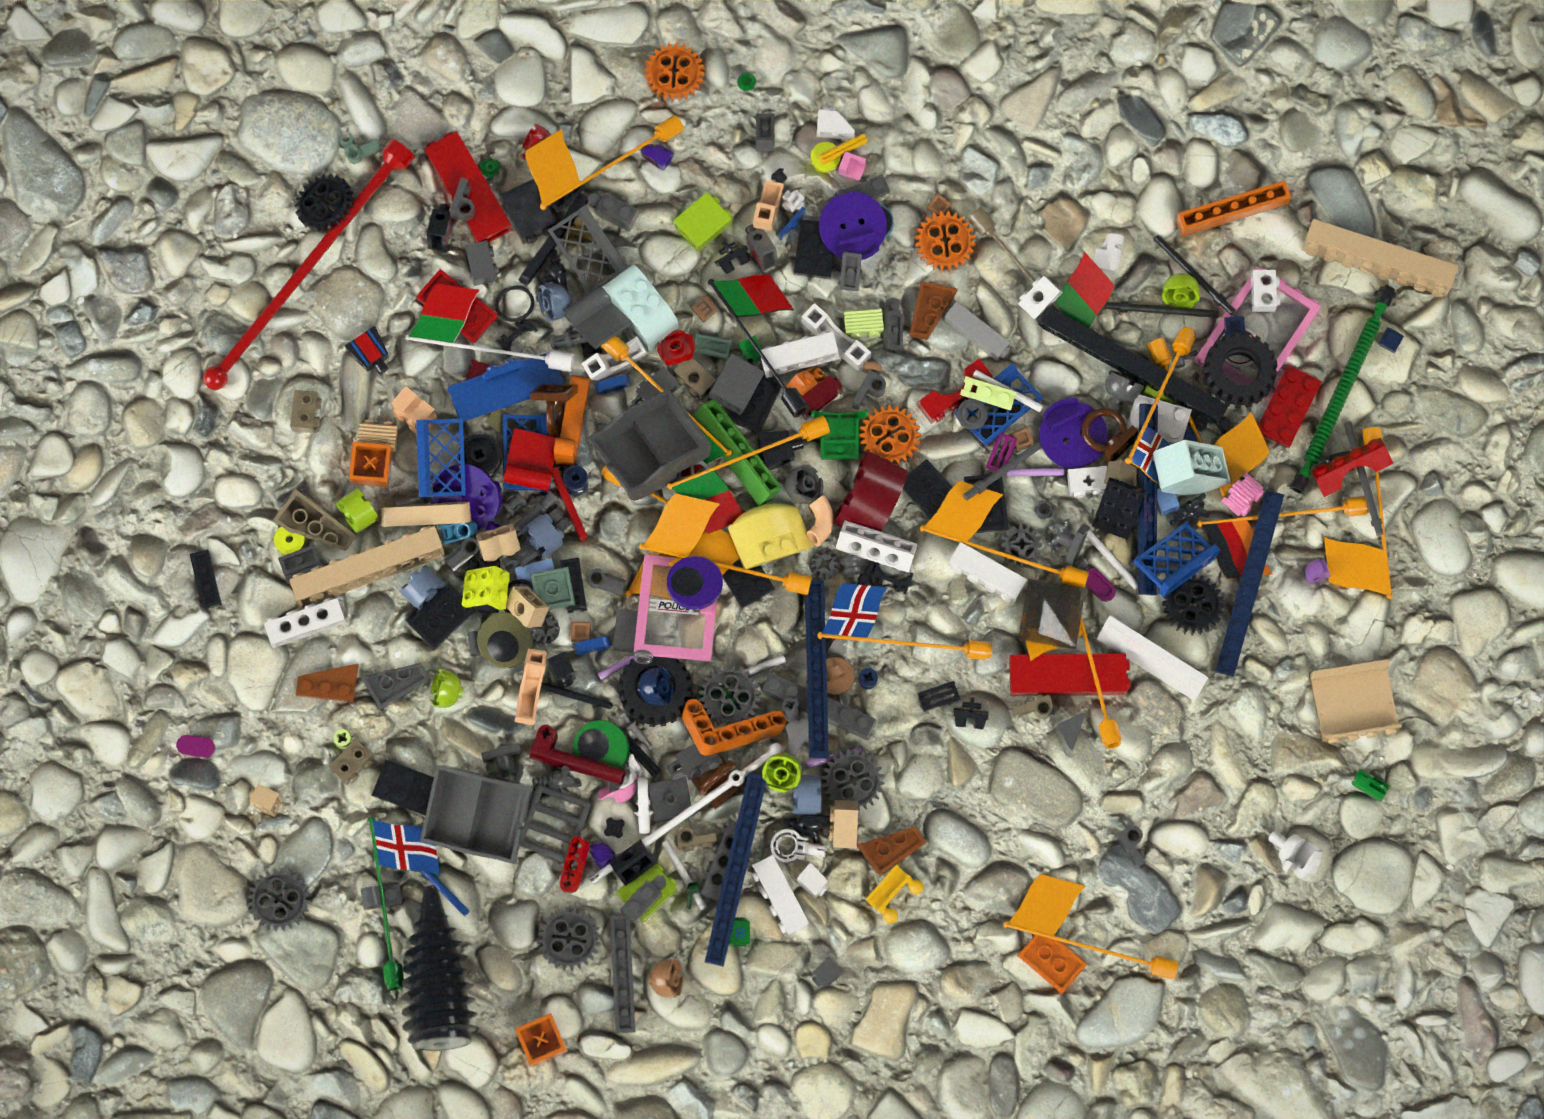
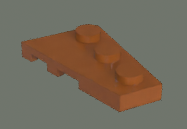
(929, 308)
(331, 684)
(890, 850)

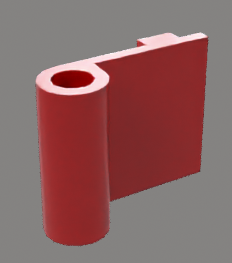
(530, 460)

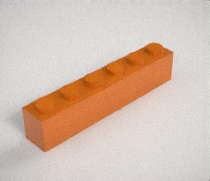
(1233, 208)

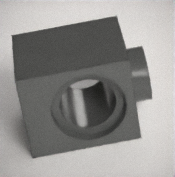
(826, 973)

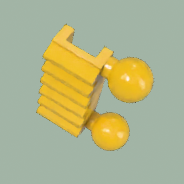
(889, 888)

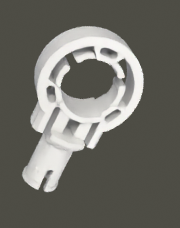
(643, 803)
(808, 848)

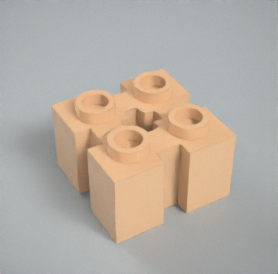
(410, 407)

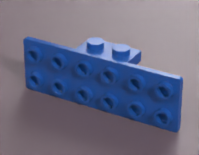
(501, 387)

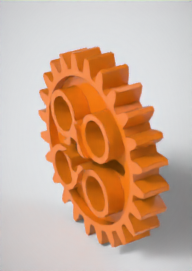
(691, 73)
(961, 239)
(880, 421)

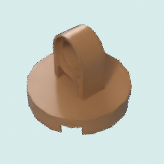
(839, 676)

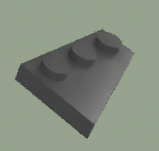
(395, 684)

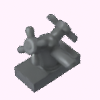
(1067, 539)
(503, 761)

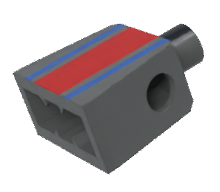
(761, 248)

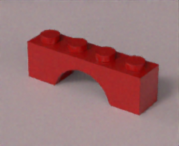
(936, 405)
(1330, 475)

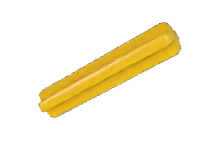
(842, 148)

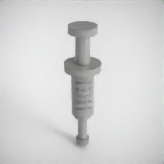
(635, 729)

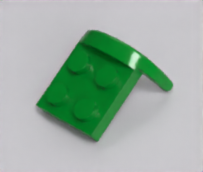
(843, 439)

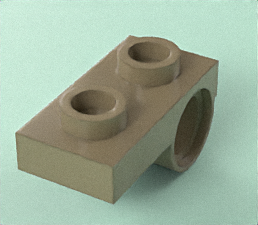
(1023, 708)
(705, 841)

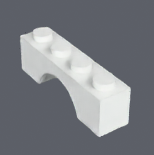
(849, 349)

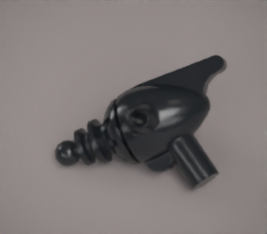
(556, 271)
(1191, 511)
(808, 825)

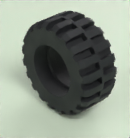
(1250, 348)
(655, 714)

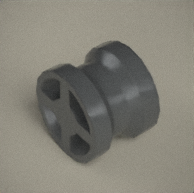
(851, 566)

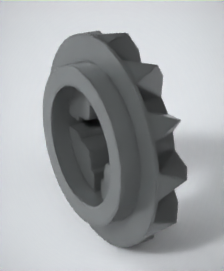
(972, 405)
(823, 573)
(551, 635)

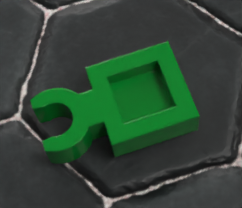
(749, 351)

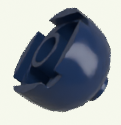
(655, 686)

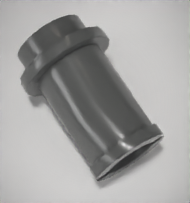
(472, 637)

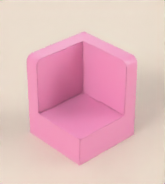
(852, 166)

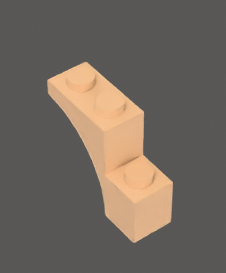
(768, 207)
(530, 686)

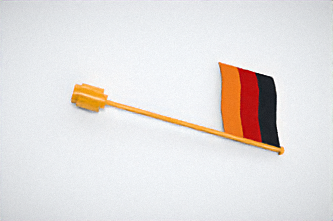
(1235, 535)

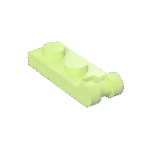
(989, 393)

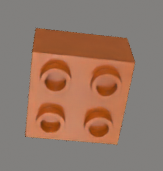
(370, 464)
(541, 1040)

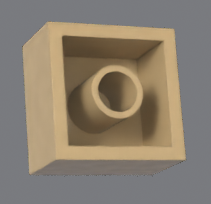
(845, 820)

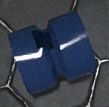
(576, 480)

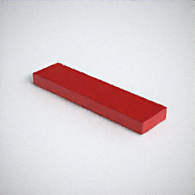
(569, 505)

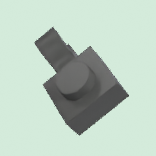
(521, 557)

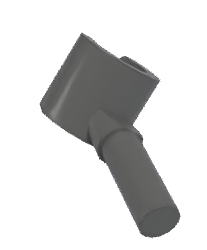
(1181, 363)
(1081, 564)

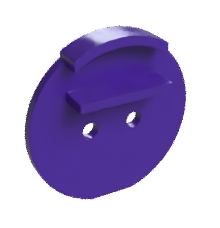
(856, 237)
(1063, 421)
(481, 492)

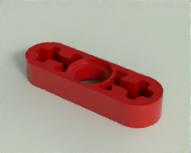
(566, 877)

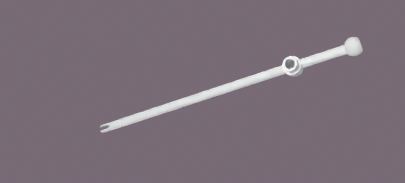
(773, 749)

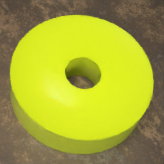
(819, 149)
(285, 547)

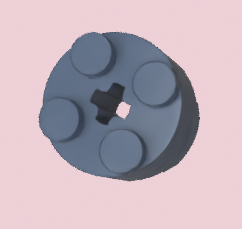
(543, 535)
(422, 587)
(807, 796)

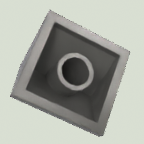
(1068, 732)

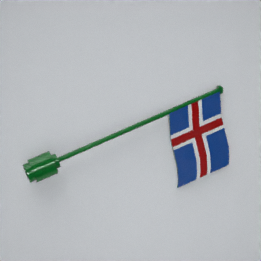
(401, 850)

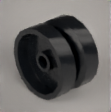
(485, 447)

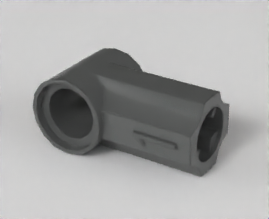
(461, 555)
(608, 583)

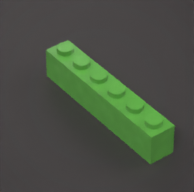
(751, 470)

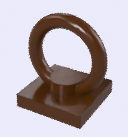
(554, 395)
(1119, 443)
(713, 778)

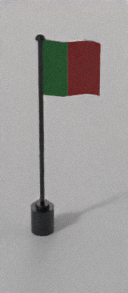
(755, 297)

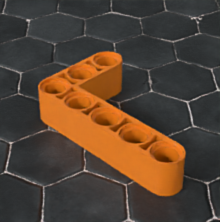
(567, 445)
(731, 732)

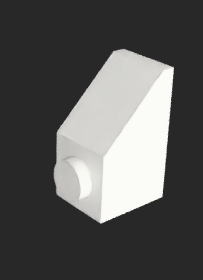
(833, 125)
(812, 881)

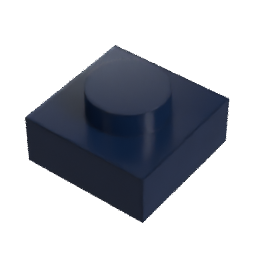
(1234, 324)
(1391, 340)

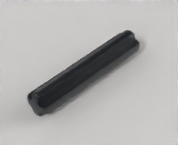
(642, 757)

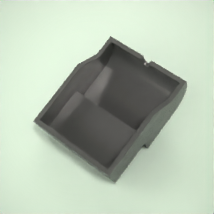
(650, 445)
(476, 813)

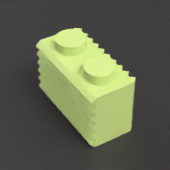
(863, 323)

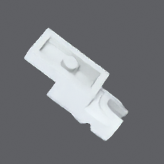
(1109, 255)

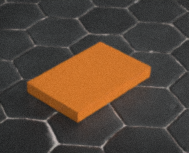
(1052, 961)

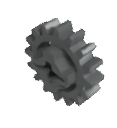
(1029, 545)

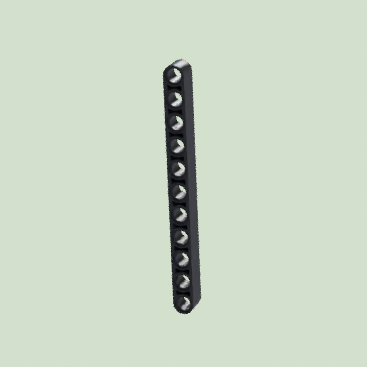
(1132, 365)

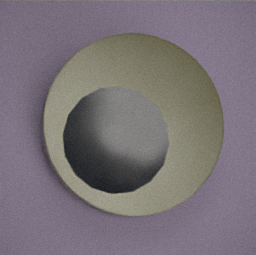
(504, 640)

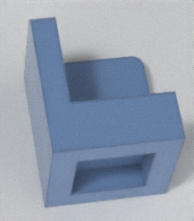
(1167, 503)

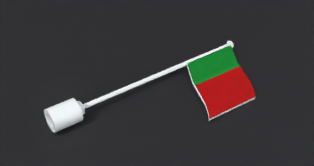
(446, 315)

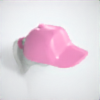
(628, 788)

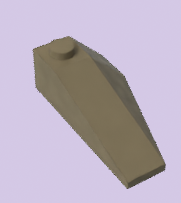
(307, 518)

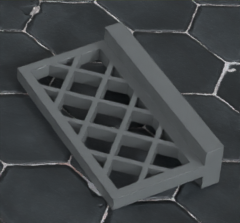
(600, 238)

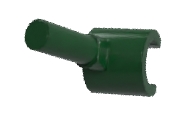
(693, 888)

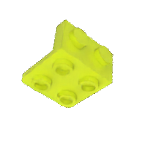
(486, 587)

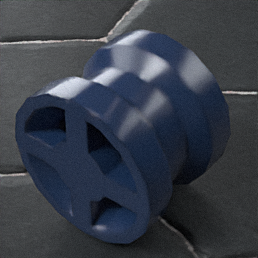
(866, 682)

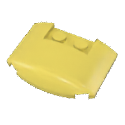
(769, 534)

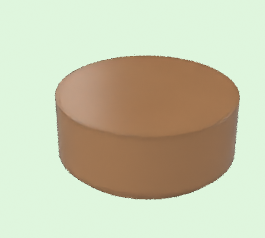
(875, 367)

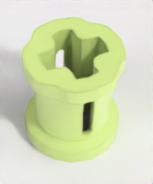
(342, 733)

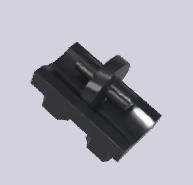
(725, 262)
(962, 714)

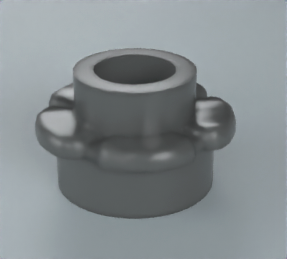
(1044, 505)

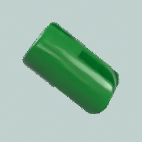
(1370, 785)

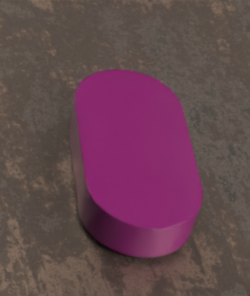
(1100, 585)
(195, 746)

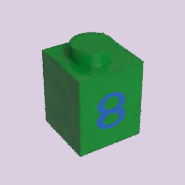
(741, 933)

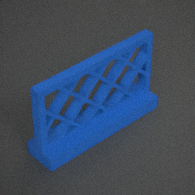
(1006, 377)
(541, 428)
(424, 457)
(1189, 567)

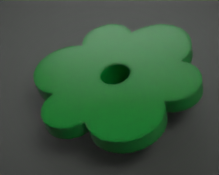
(490, 172)

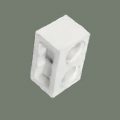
(1260, 290)

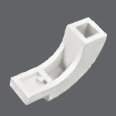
(604, 366)

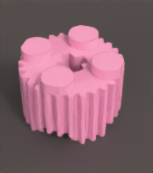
(1243, 494)

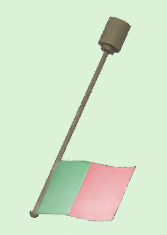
(1083, 292)

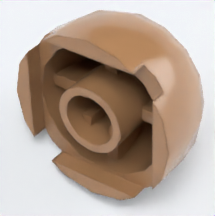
(666, 978)

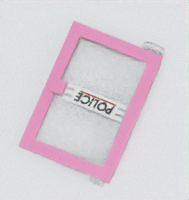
(663, 625)

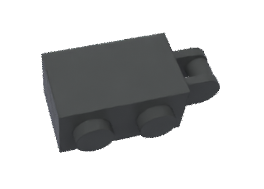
(614, 210)
(646, 390)
(692, 763)
(643, 899)

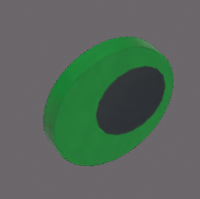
(602, 742)

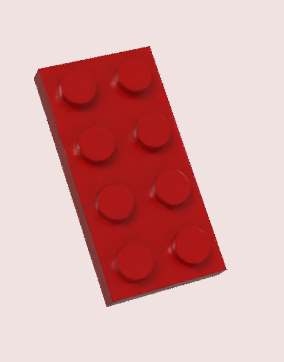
(479, 316)
(1288, 406)

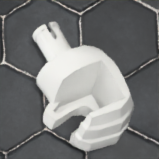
(1297, 854)

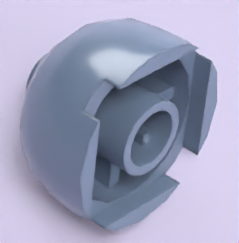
(553, 300)

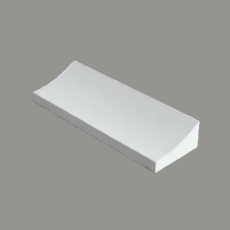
(1152, 658)

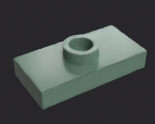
(712, 346)

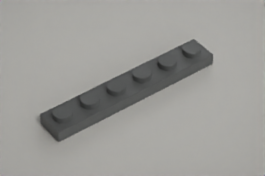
(622, 974)

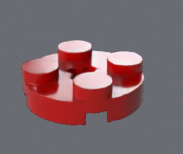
(675, 356)

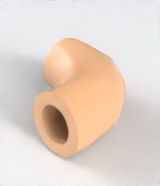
(823, 521)

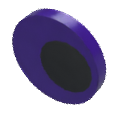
(694, 582)

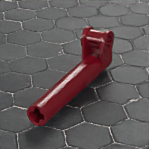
(545, 752)

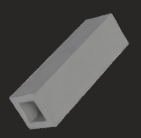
(977, 332)

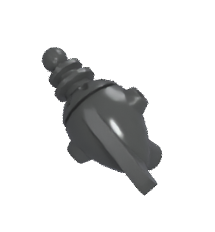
(558, 779)

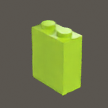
(703, 221)
(668, 891)

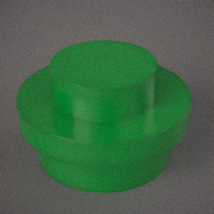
(746, 81)

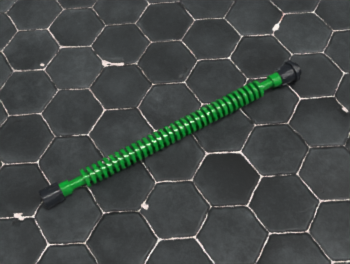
(1343, 388)

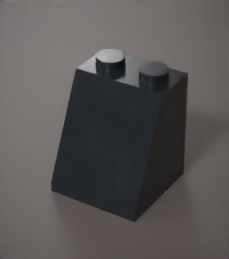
(524, 211)

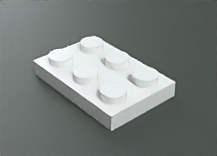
(1171, 419)

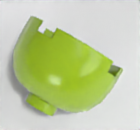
(1181, 291)
(446, 689)
(782, 772)

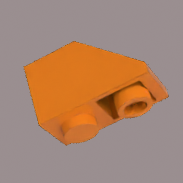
(806, 379)

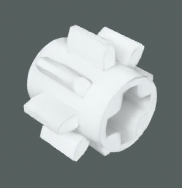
(793, 201)

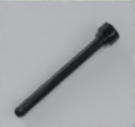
(575, 695)

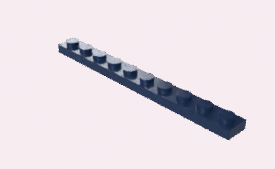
(1147, 511)
(1249, 583)
(816, 671)
(736, 870)

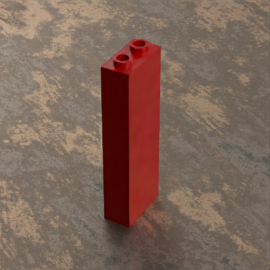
(451, 162)
(1068, 675)

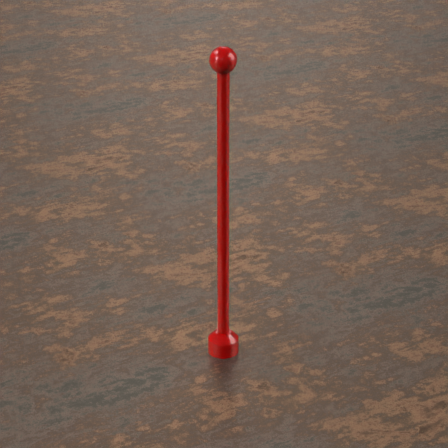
(395, 157)

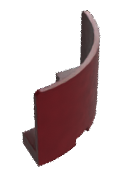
(874, 493)

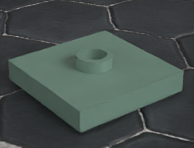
(554, 587)

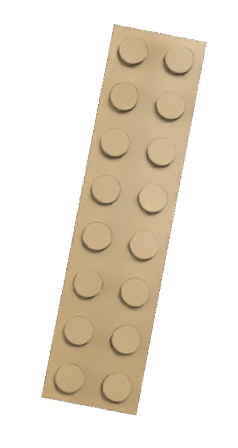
(1379, 258)
(367, 567)

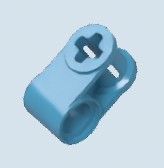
(456, 532)

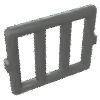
(535, 806)

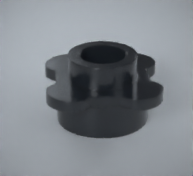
(609, 831)

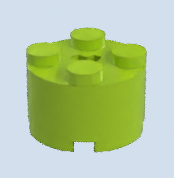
(357, 510)

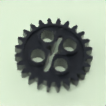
(332, 191)
(1202, 619)

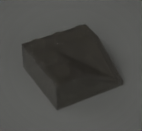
(1052, 614)

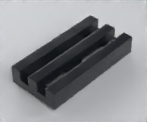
(954, 691)

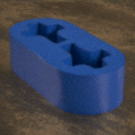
(612, 384)
(592, 645)

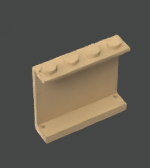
(1354, 701)

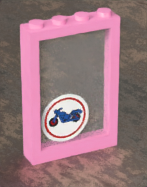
(1278, 328)

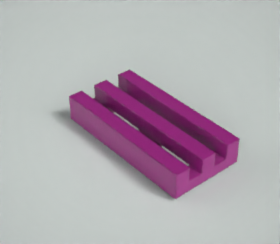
(989, 465)

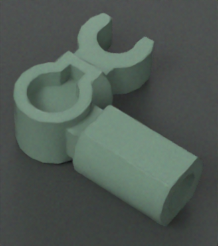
(355, 154)

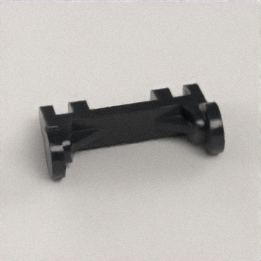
(526, 326)
(878, 573)

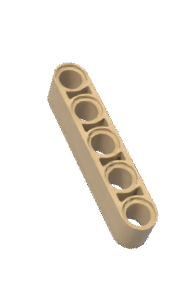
(425, 514)

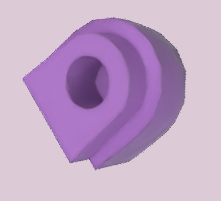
(1316, 571)

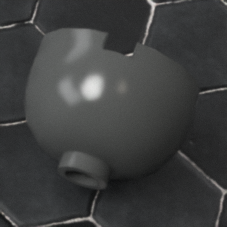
(1122, 387)
(804, 484)

